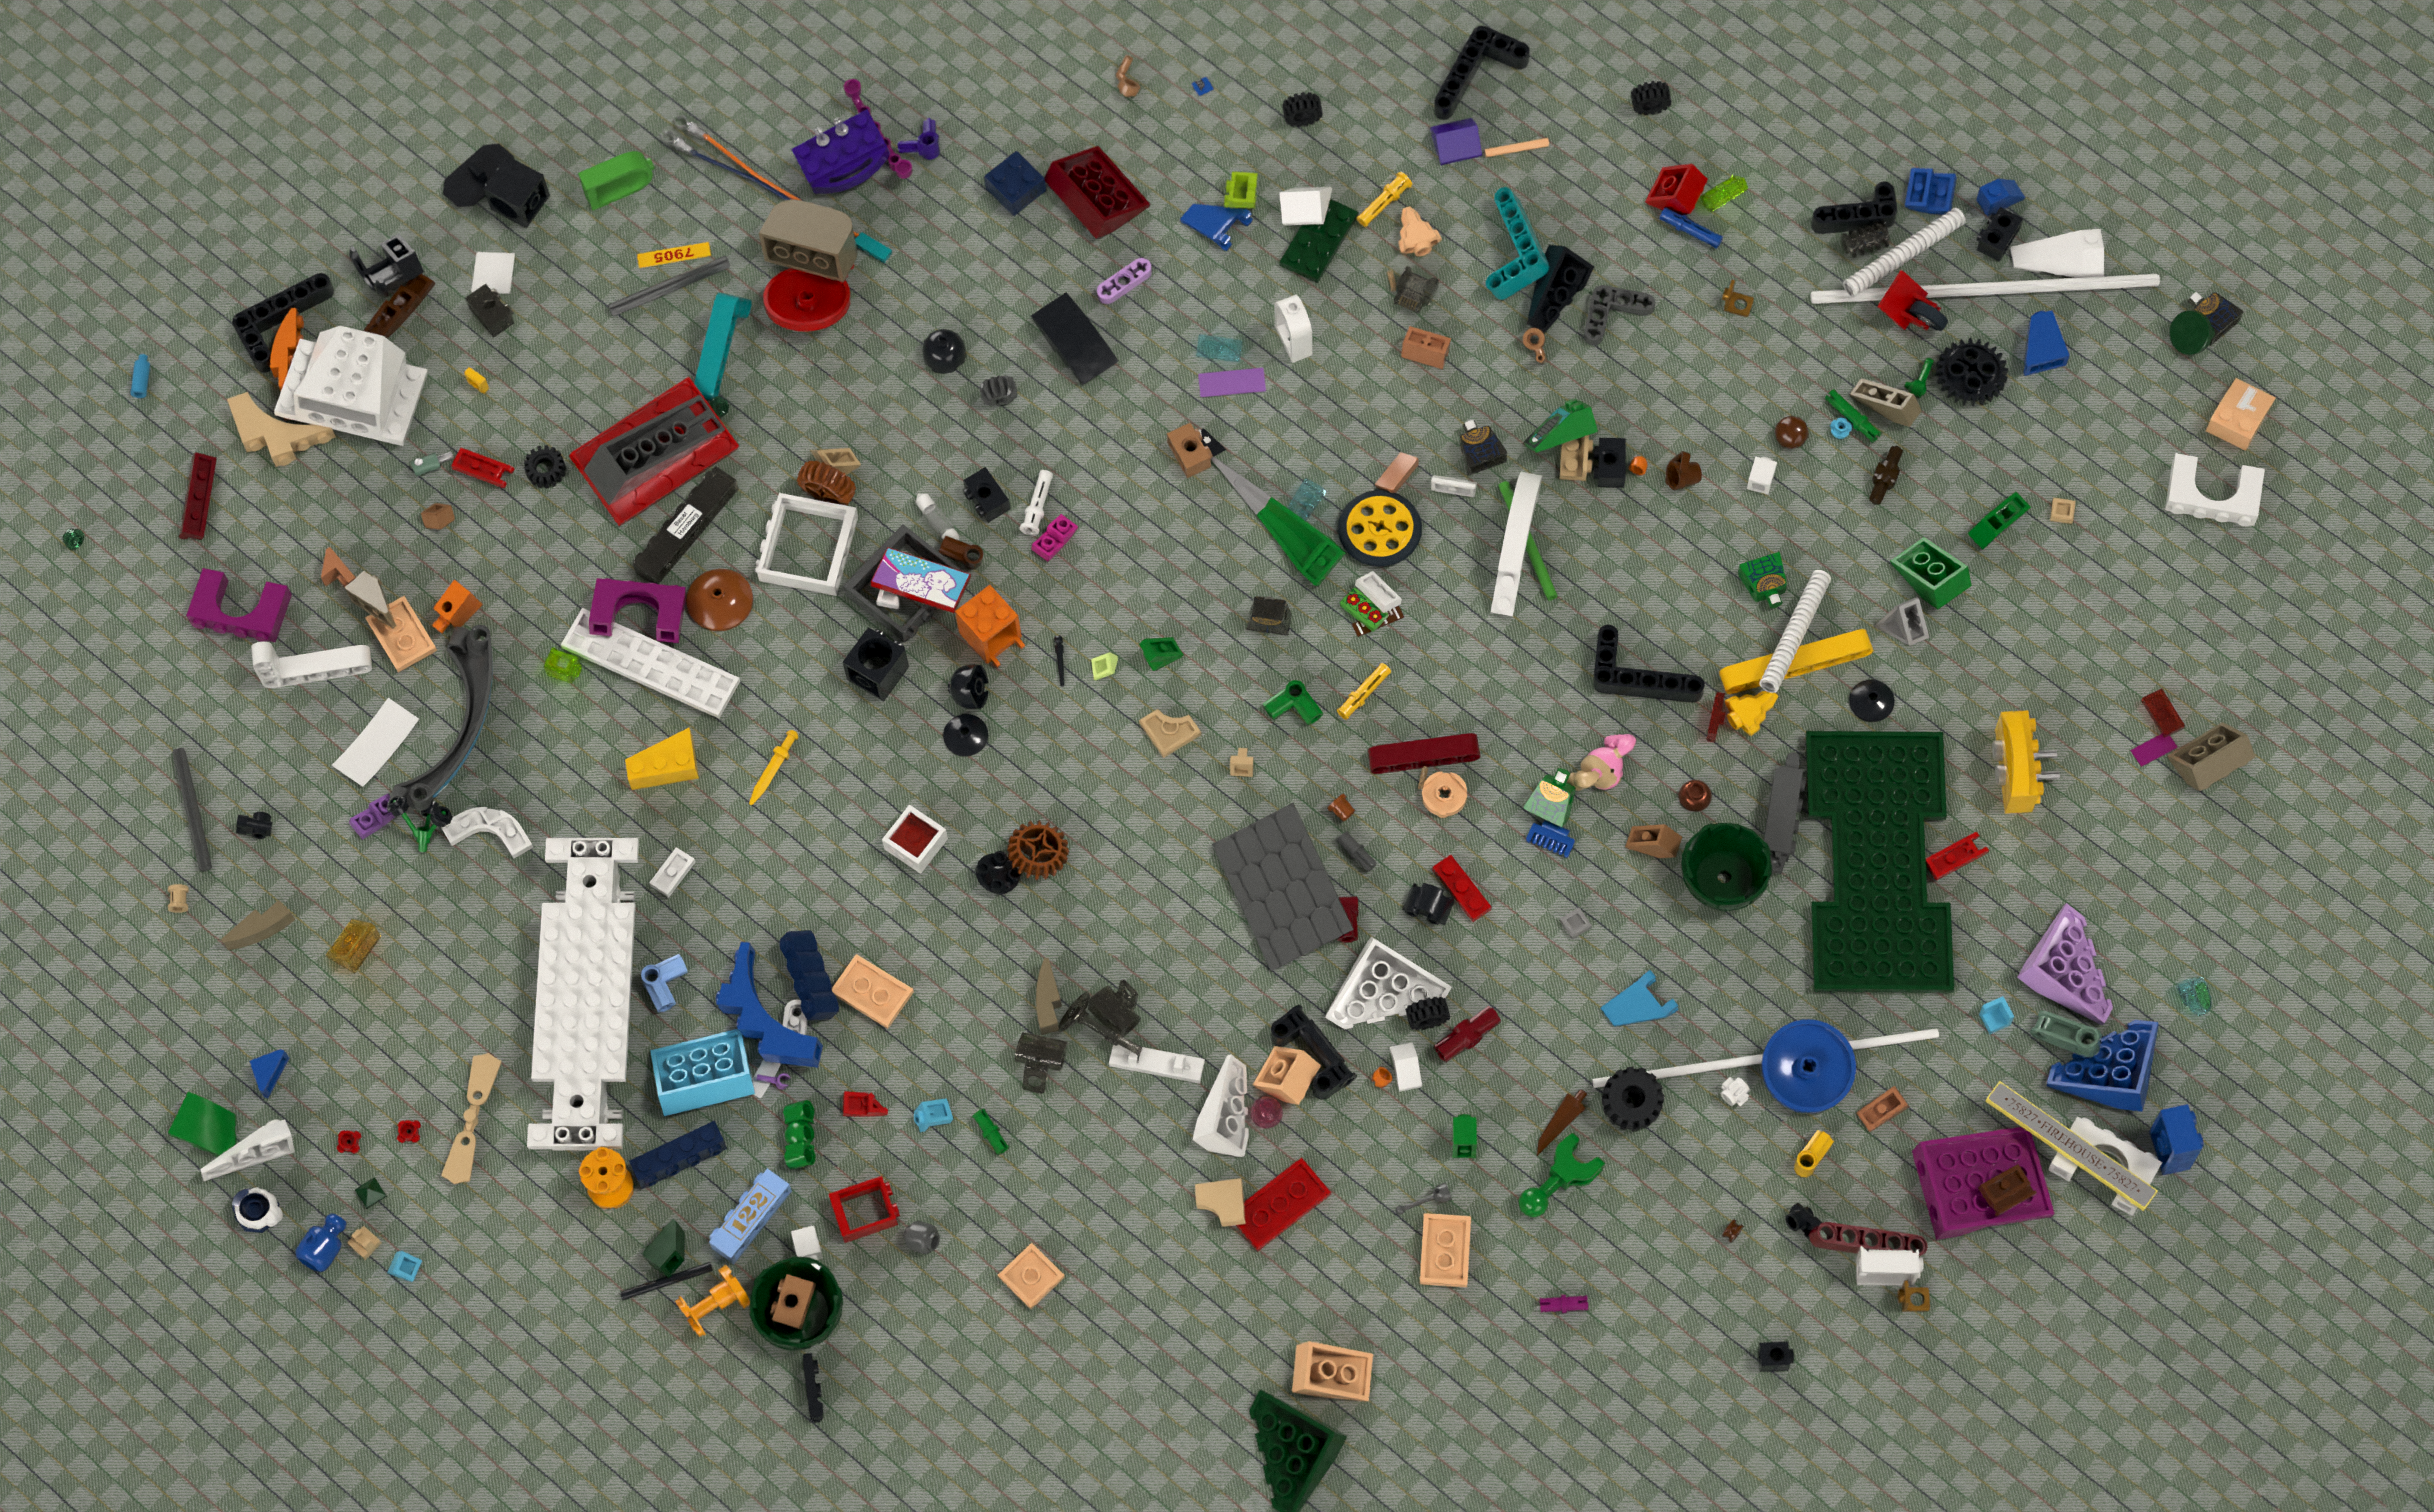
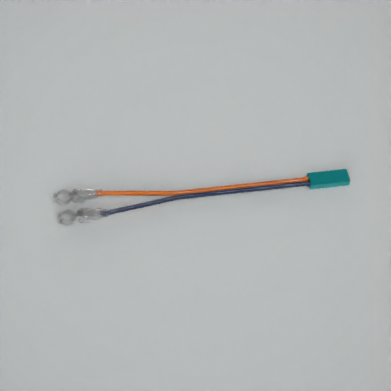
(863, 241)

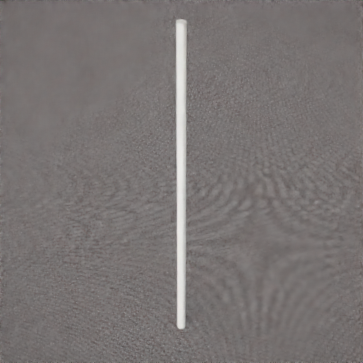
(1757, 1059)

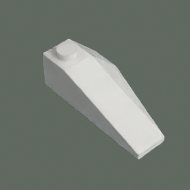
(2070, 254)
(1222, 1118)
(261, 1146)

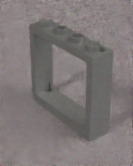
(867, 571)

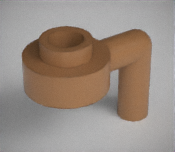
(1126, 85)
(1537, 348)

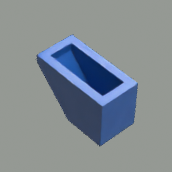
(1998, 194)

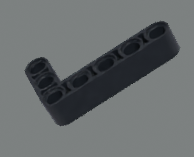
(1471, 65)
(275, 315)
(1639, 676)

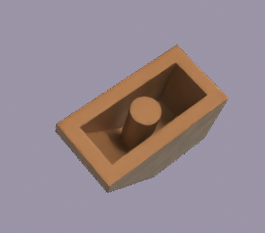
(1654, 840)

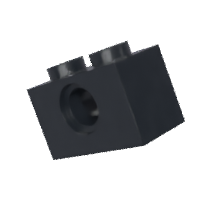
(1610, 450)
(984, 483)

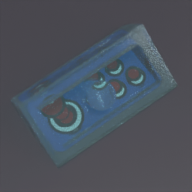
(1219, 347)

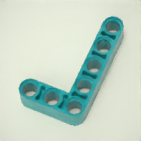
(1532, 260)
(718, 342)

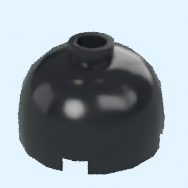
(943, 351)
(968, 686)

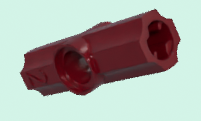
(1467, 1034)

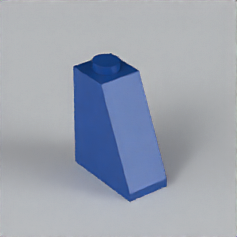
(2044, 344)

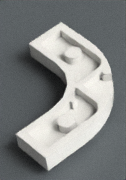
(488, 820)

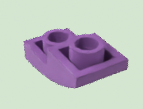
(373, 818)

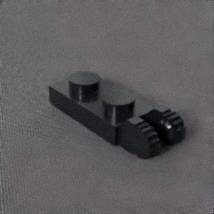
(813, 1389)

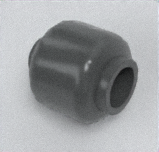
(921, 1237)

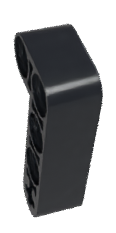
(1822, 216)

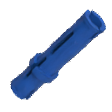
(1682, 223)

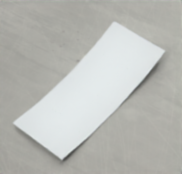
(376, 742)

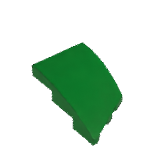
(204, 1125)

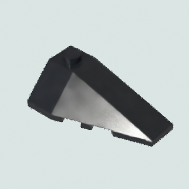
(1555, 290)

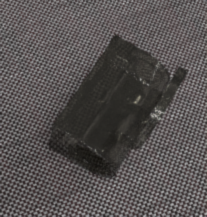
(1116, 1008)
(1039, 1056)

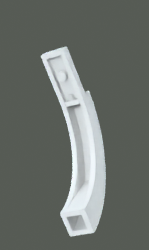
(1515, 543)

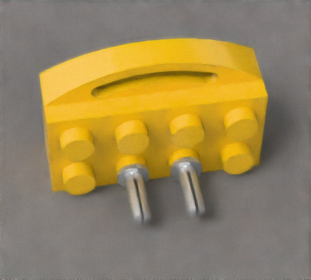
(2017, 764)

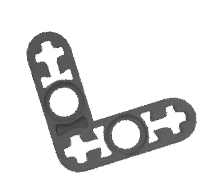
(1611, 302)

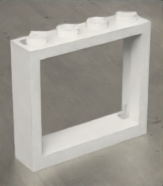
(814, 507)

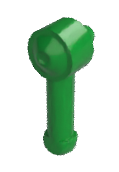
(1918, 386)

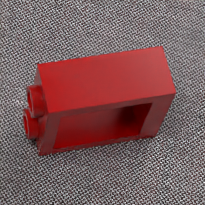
(859, 1190)

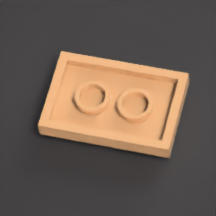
(405, 642)
(872, 991)
(1445, 1250)

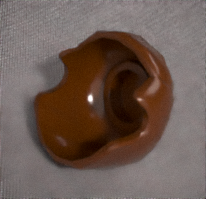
(1791, 432)

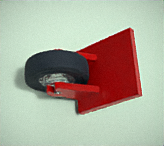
(1907, 303)

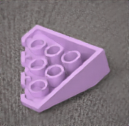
(2064, 968)

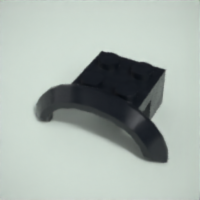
(397, 268)

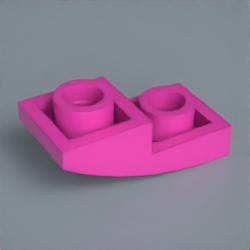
(1054, 538)

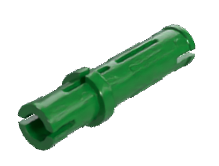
(1851, 414)

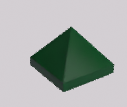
(370, 1192)

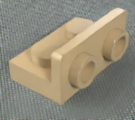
(1575, 460)

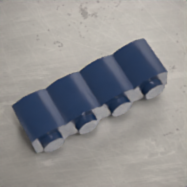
(809, 975)

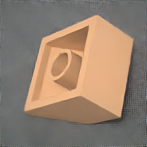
(1287, 1074)

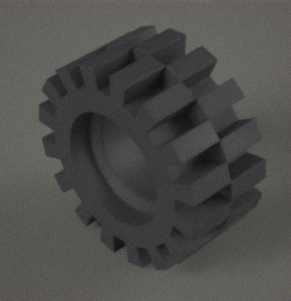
(1651, 98)
(1302, 109)
(544, 455)
(1427, 1013)

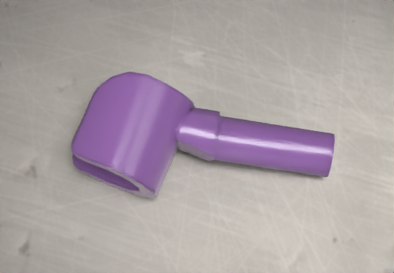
(775, 1080)

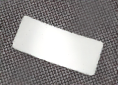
(766, 1069)

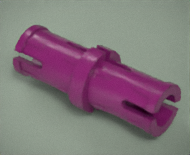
(1563, 1303)

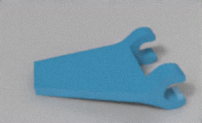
(1637, 1004)

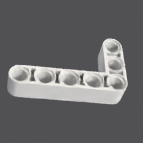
(308, 667)

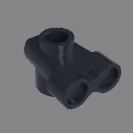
(258, 826)
(1802, 1218)

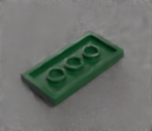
(1318, 243)

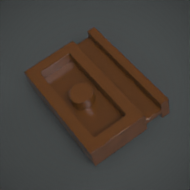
(2007, 1190)

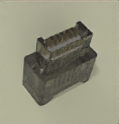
(1414, 290)

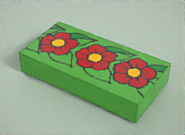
(1363, 609)

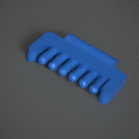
(1555, 834)

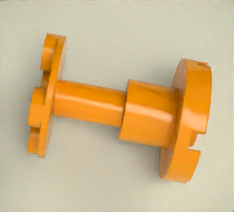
(606, 1178)
(721, 1295)

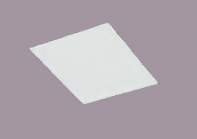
(493, 270)

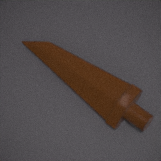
(1565, 1114)

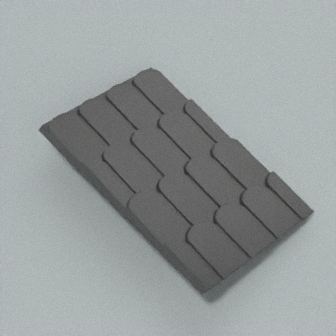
(1282, 886)

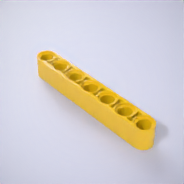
(1808, 659)

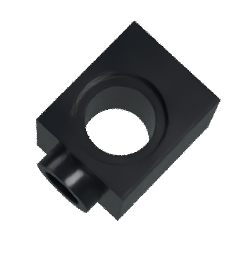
(1767, 1364)

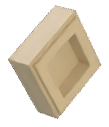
(2062, 510)

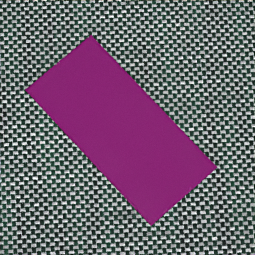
(2153, 749)

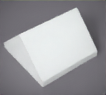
(1304, 205)

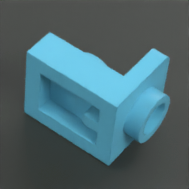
(932, 1113)

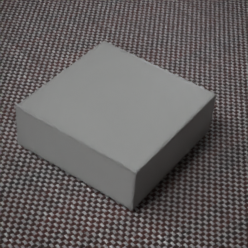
(1575, 923)

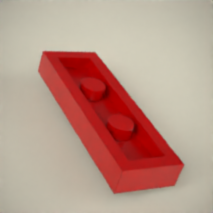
(1461, 888)

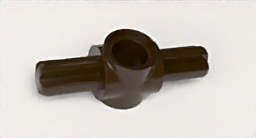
(1885, 475)

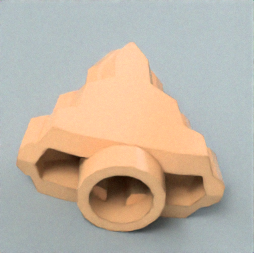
(1416, 234)

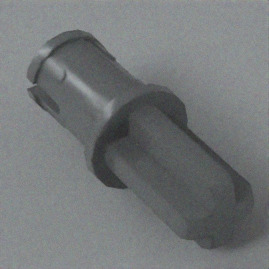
(1356, 851)

